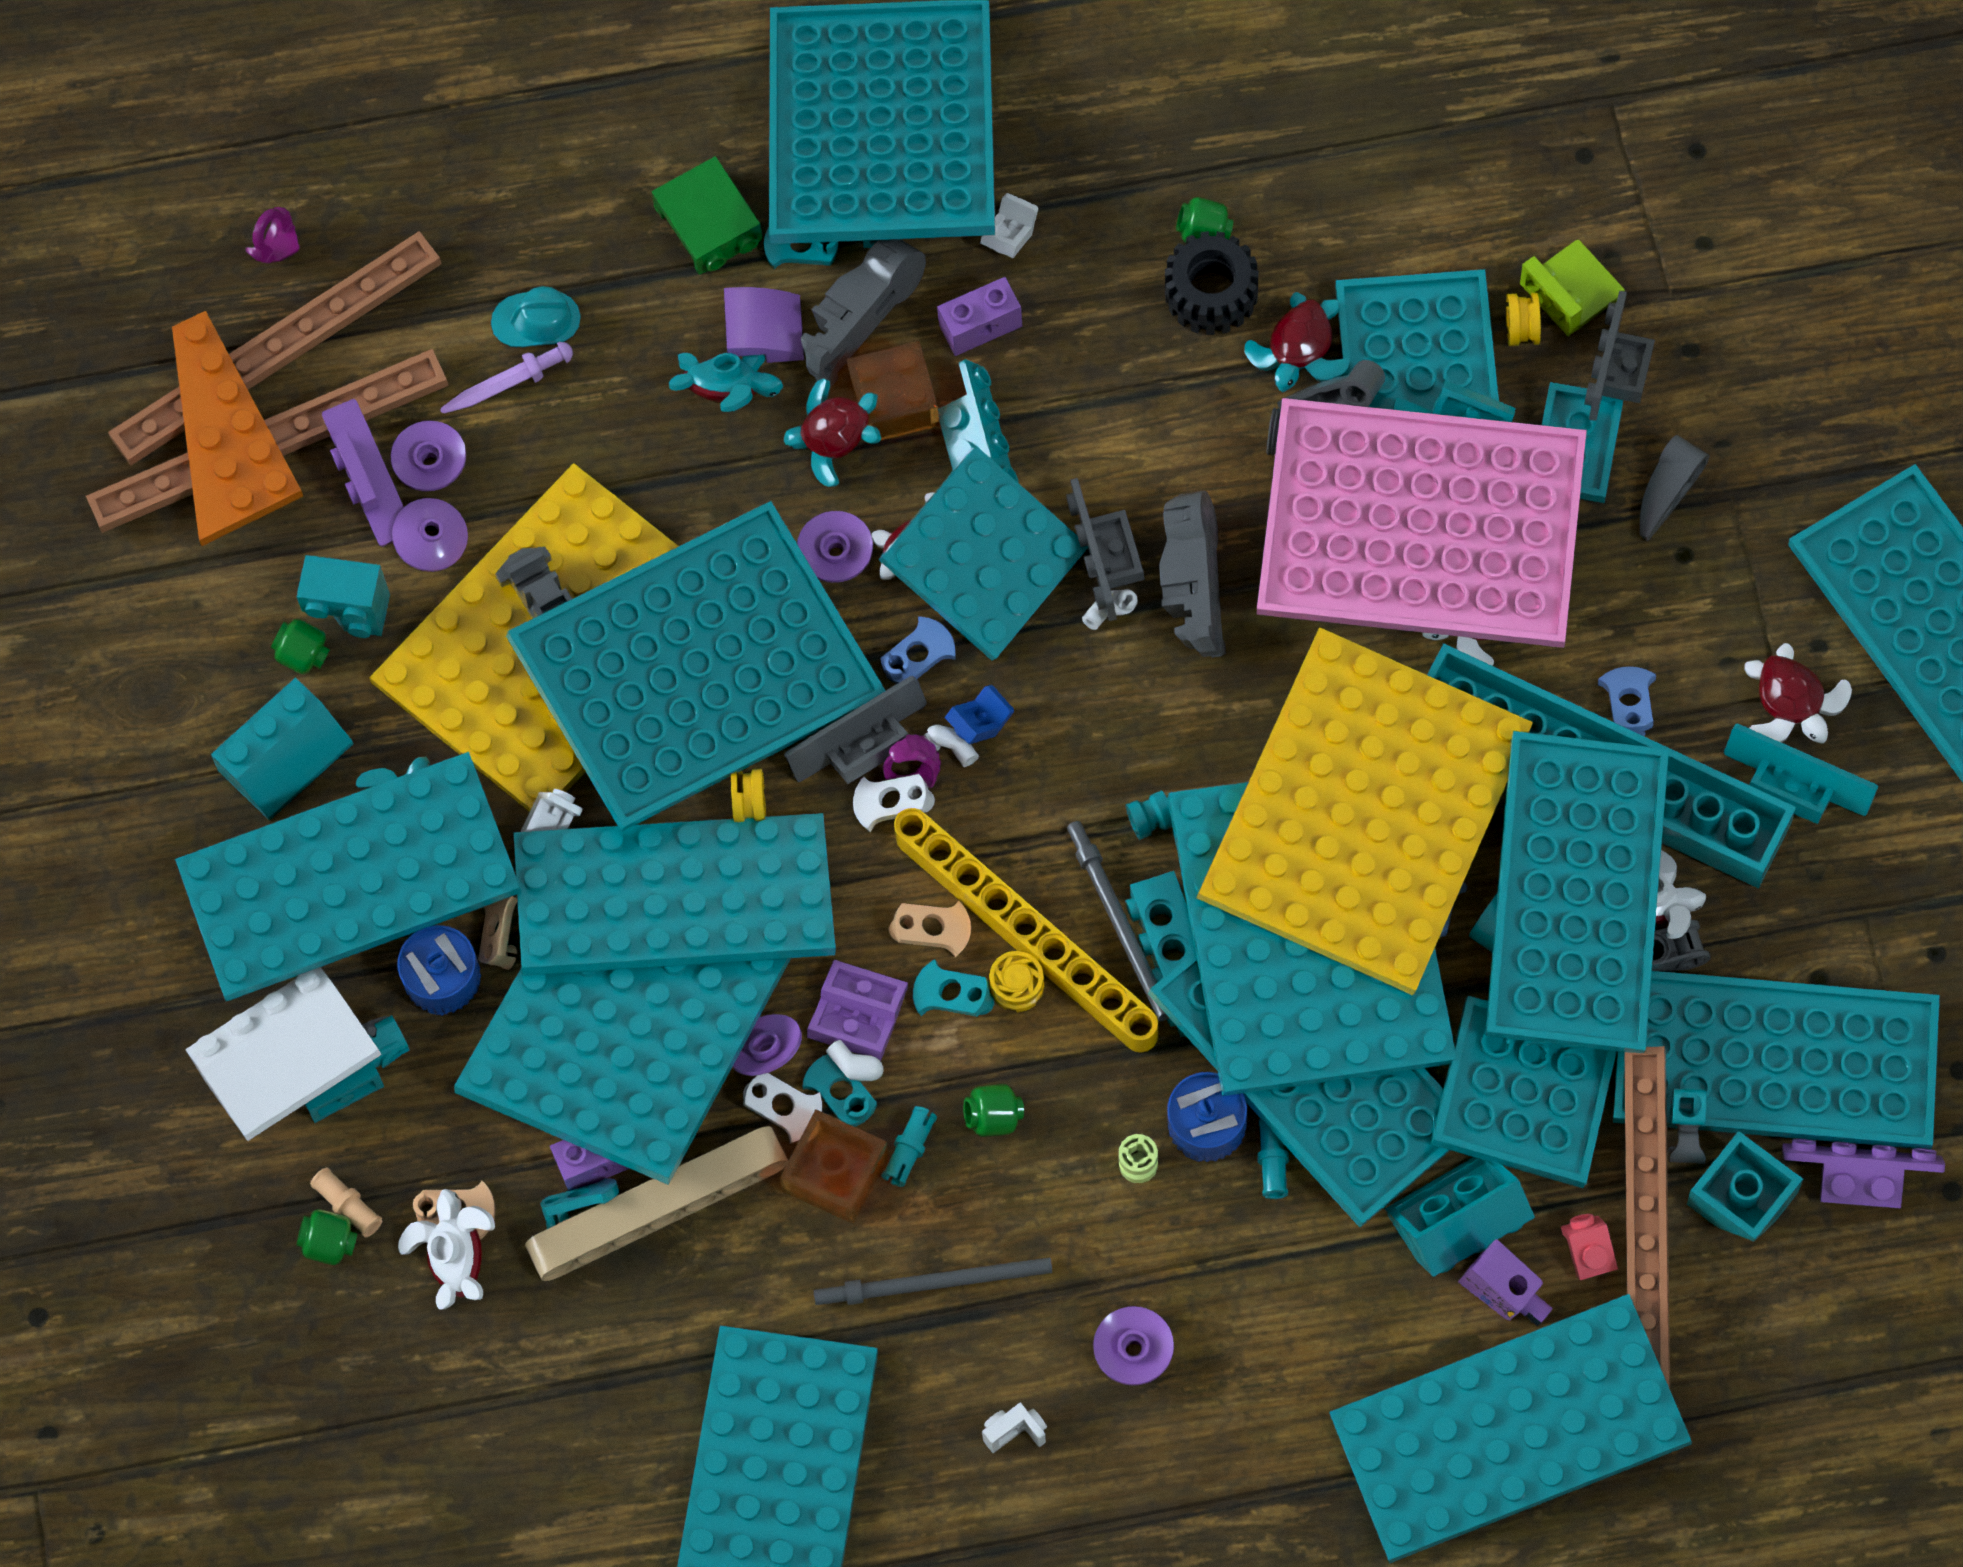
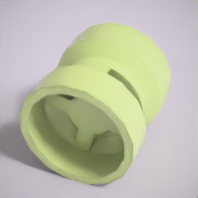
(1138, 1167)

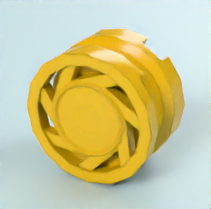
(1523, 319)
(748, 795)
(1016, 981)

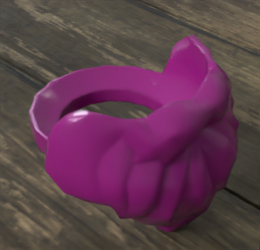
(280, 238)
(914, 748)

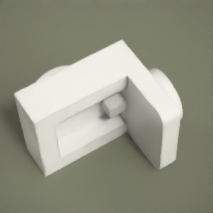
(1012, 226)
(551, 812)
(1005, 1426)

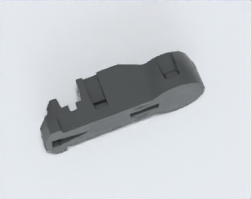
(859, 304)
(1191, 572)
(533, 580)

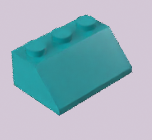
(281, 749)
(1460, 1213)

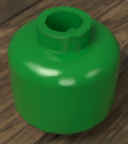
(1203, 216)
(300, 646)
(993, 1110)
(326, 1237)

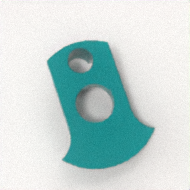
(783, 253)
(933, 979)
(823, 1075)
(577, 1198)

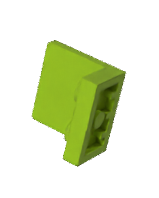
(1570, 286)

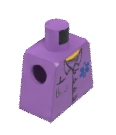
(1490, 1282)

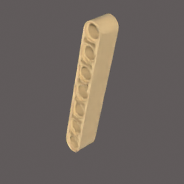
(656, 1204)

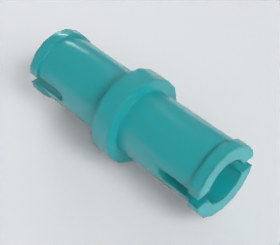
(909, 1146)
(1273, 1160)

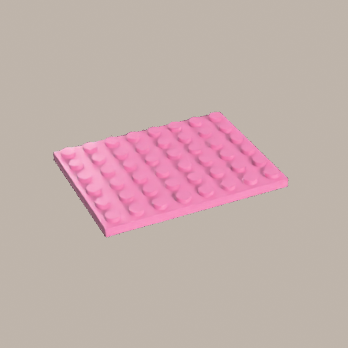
(1422, 522)

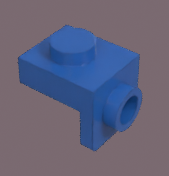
(981, 717)

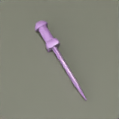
(529, 368)

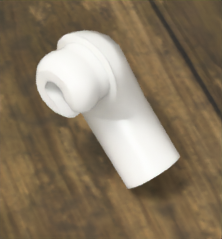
(1124, 603)
(947, 738)
(855, 1066)

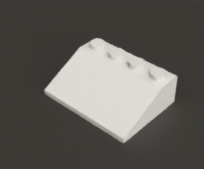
(282, 1052)

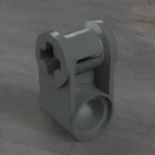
(1679, 953)

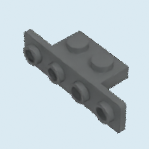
(1624, 363)
(1111, 549)
(861, 737)

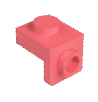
(1589, 1246)

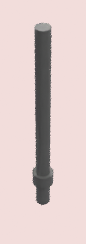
(1090, 860)
(855, 1291)

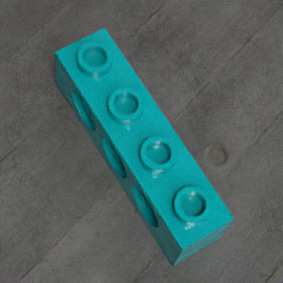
(1156, 897)

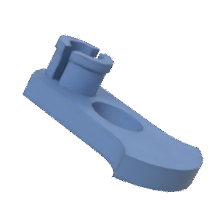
(928, 634)
(1630, 681)

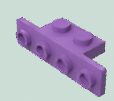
(365, 467)
(1860, 1174)

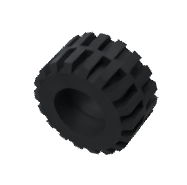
(1205, 256)

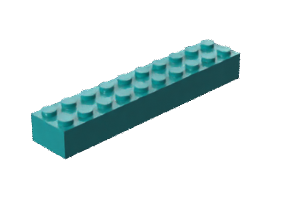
(1704, 809)

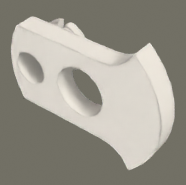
(869, 796)
(803, 1104)

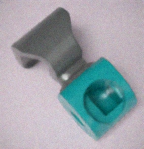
(1688, 1113)

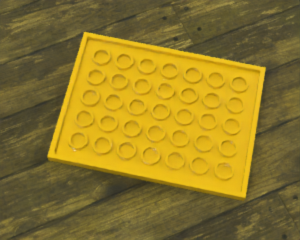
(461, 669)
(1364, 811)

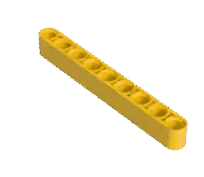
(1020, 912)

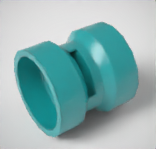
(1149, 814)

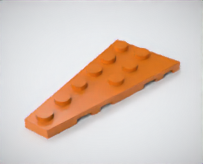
(230, 449)

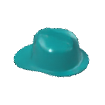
(535, 318)

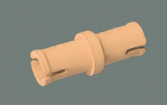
(346, 1202)

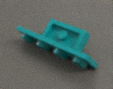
(1462, 403)
(974, 420)
(1798, 776)

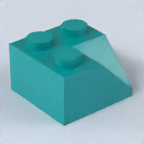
(347, 591)
(1744, 1189)

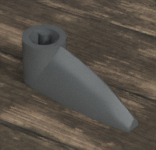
(1355, 389)
(1671, 480)

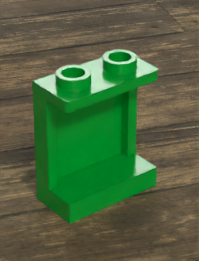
(708, 215)

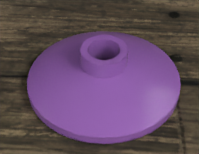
(425, 441)
(832, 531)
(426, 551)
(769, 1045)
(1130, 1327)

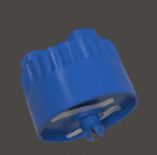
(439, 969)
(1205, 1121)

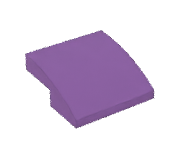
(763, 323)
(857, 1009)

